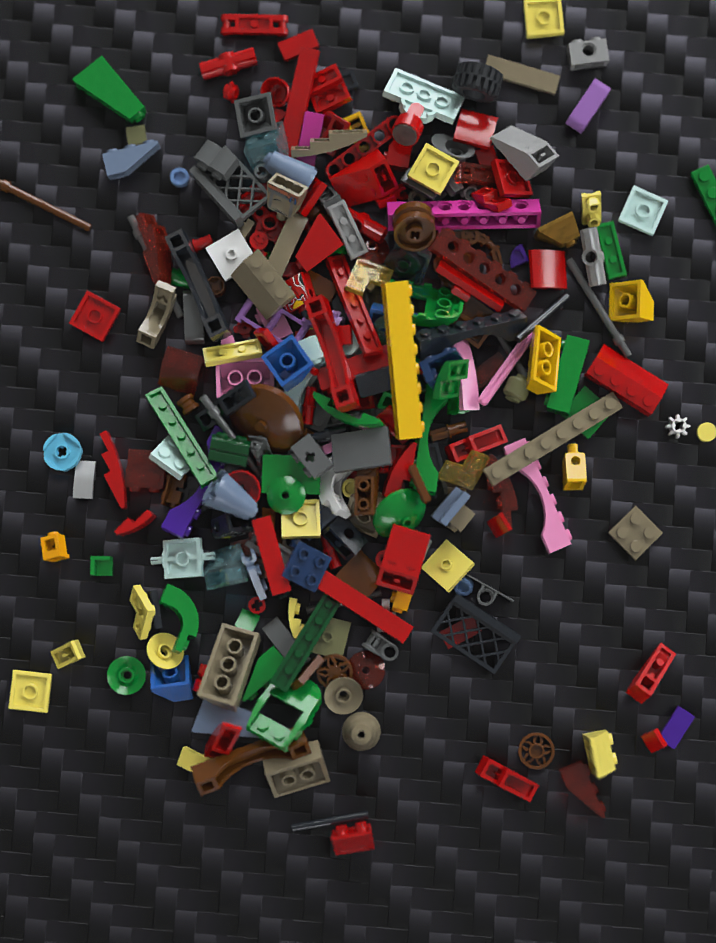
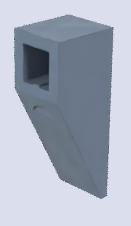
(125, 161)

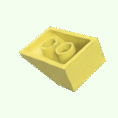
(599, 752)

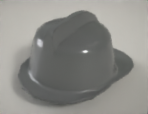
(454, 149)

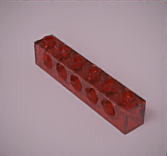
(456, 259)

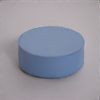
(179, 177)
(465, 586)

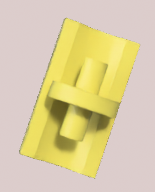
(591, 209)

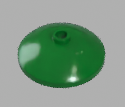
(398, 508)

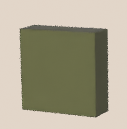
(136, 134)

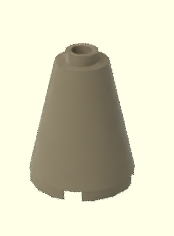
(361, 722)

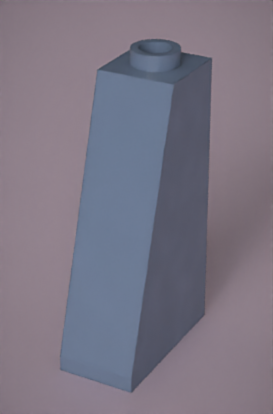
(211, 716)

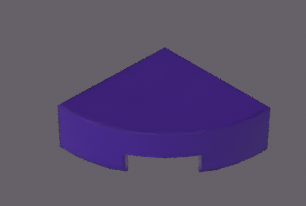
(518, 257)

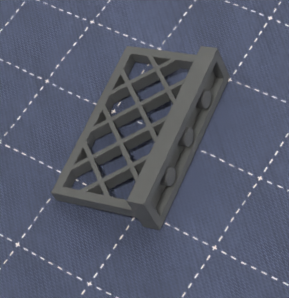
(222, 200)

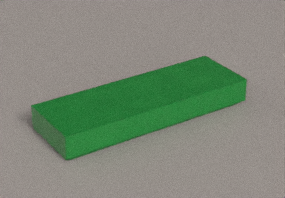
(610, 246)

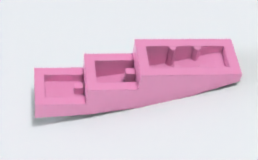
(468, 387)

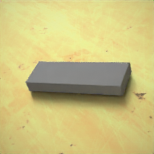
(347, 229)

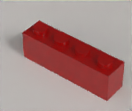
(357, 365)

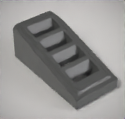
(328, 197)

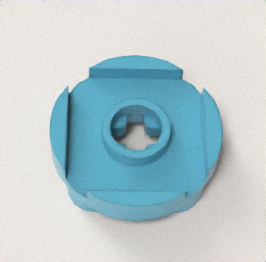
(72, 456)

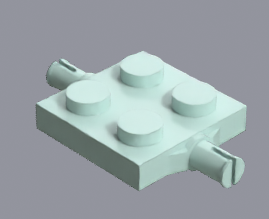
(183, 558)

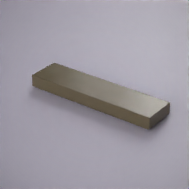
(525, 75)

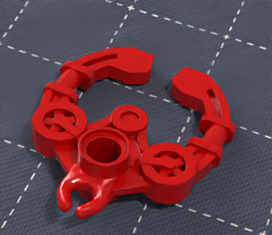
(263, 234)

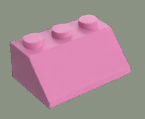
(234, 373)

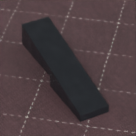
(227, 404)

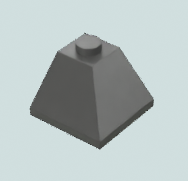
(255, 115)

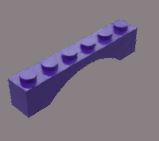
(181, 517)

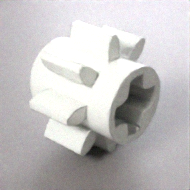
(683, 426)

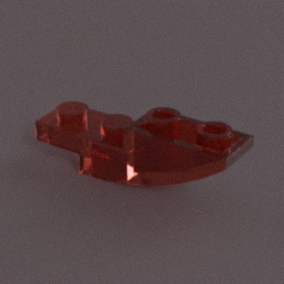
(157, 252)
(507, 499)

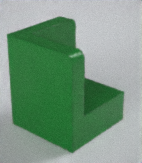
(101, 566)

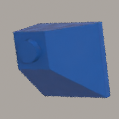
(288, 363)
(173, 683)

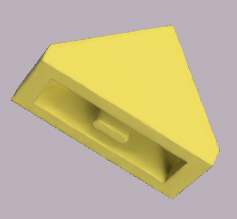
(68, 654)

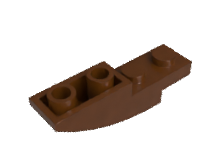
(366, 491)

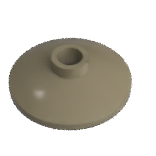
(347, 703)

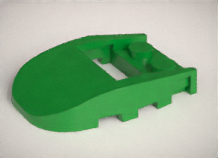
(440, 308)
(305, 699)

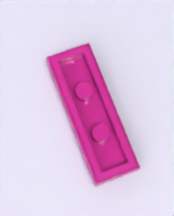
(311, 129)

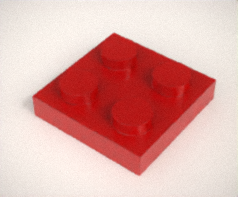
(509, 181)
(95, 316)

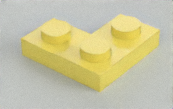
(144, 611)

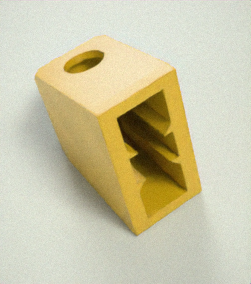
(574, 475)

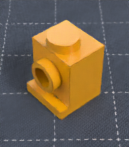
(54, 547)
(400, 601)

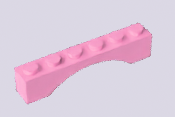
(553, 532)

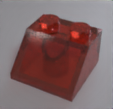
(181, 370)

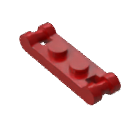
(254, 24)

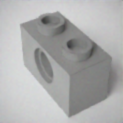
(578, 60)

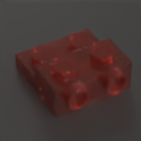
(143, 472)

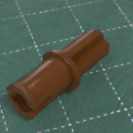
(448, 431)

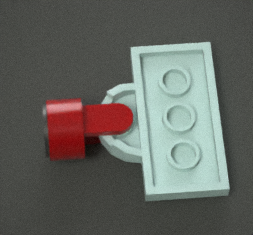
(419, 105)

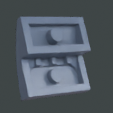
(450, 506)

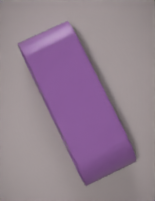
(588, 106)

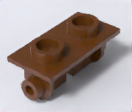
(170, 496)

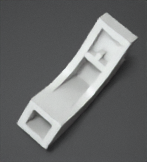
(331, 491)

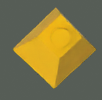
(630, 302)

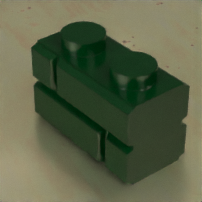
(229, 449)

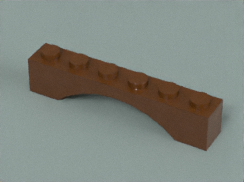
(214, 772)

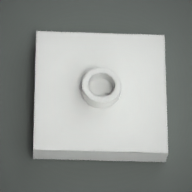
(229, 253)

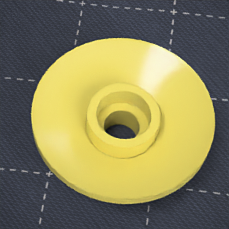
(163, 642)

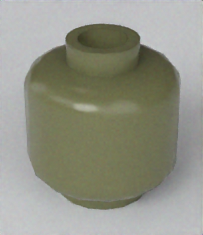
(516, 389)

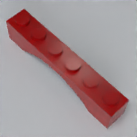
(339, 373)

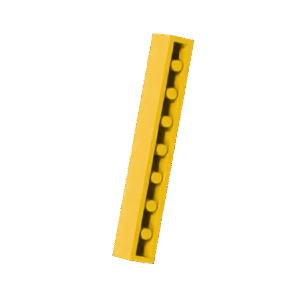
(401, 360)

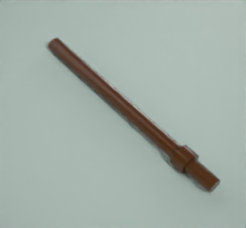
(7, 186)

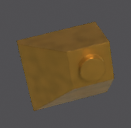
(559, 232)

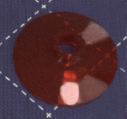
(376, 254)
(373, 662)

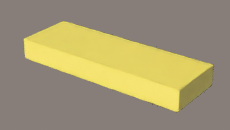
(232, 352)

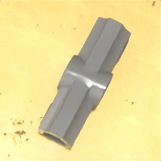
(594, 269)

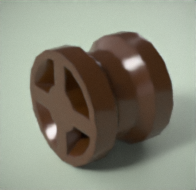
(188, 404)

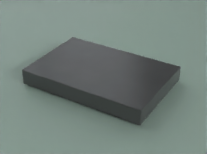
(361, 449)

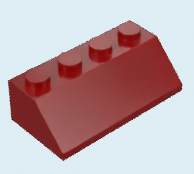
(626, 380)

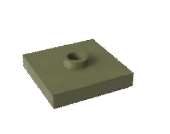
(333, 638)

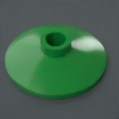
(293, 502)
(116, 675)

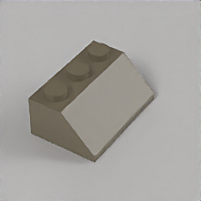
(263, 284)
(295, 775)

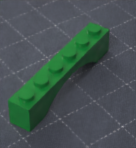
(423, 460)

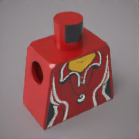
(303, 289)

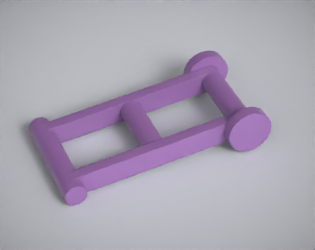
(305, 323)

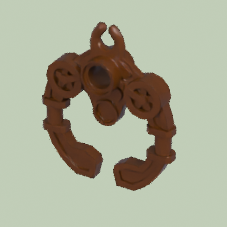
(472, 236)

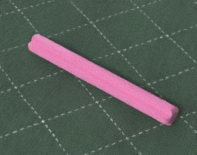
(504, 370)

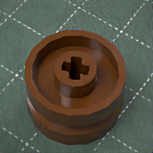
(414, 226)

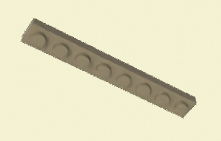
(552, 438)

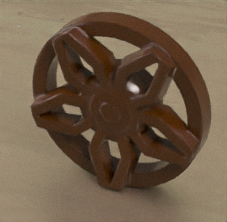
(334, 670)
(536, 750)

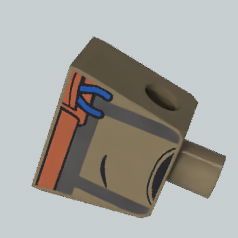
(285, 196)

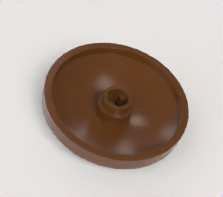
(270, 416)

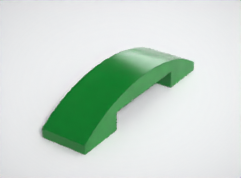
(365, 422)

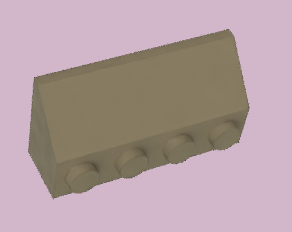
(229, 667)

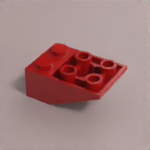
(365, 180)
(403, 559)
(353, 838)

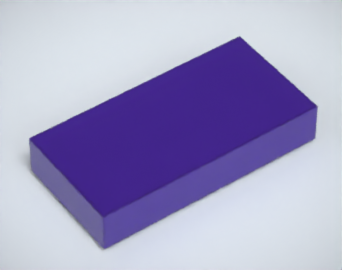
(676, 726)

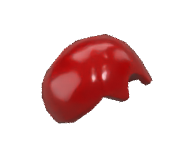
(279, 90)

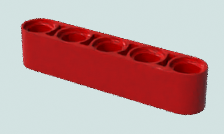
(354, 149)

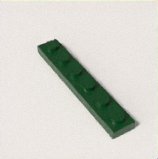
(304, 643)

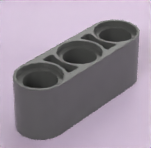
(193, 326)
(280, 636)

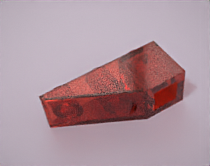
(577, 781)

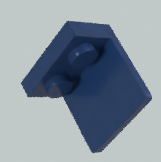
(432, 364)
(306, 565)

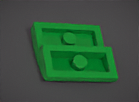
(449, 379)

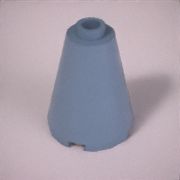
(289, 167)
(229, 497)

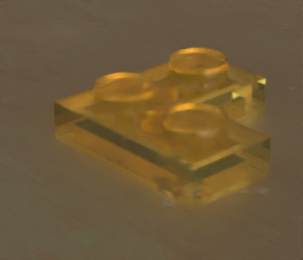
(365, 272)
(466, 474)

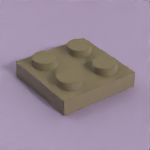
(635, 532)

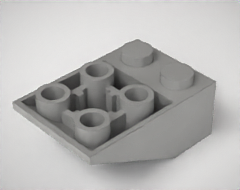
(524, 151)

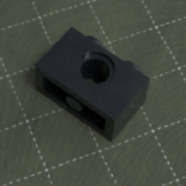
(348, 545)

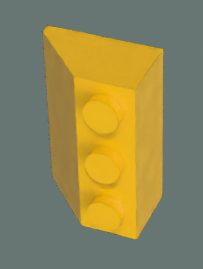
(543, 361)

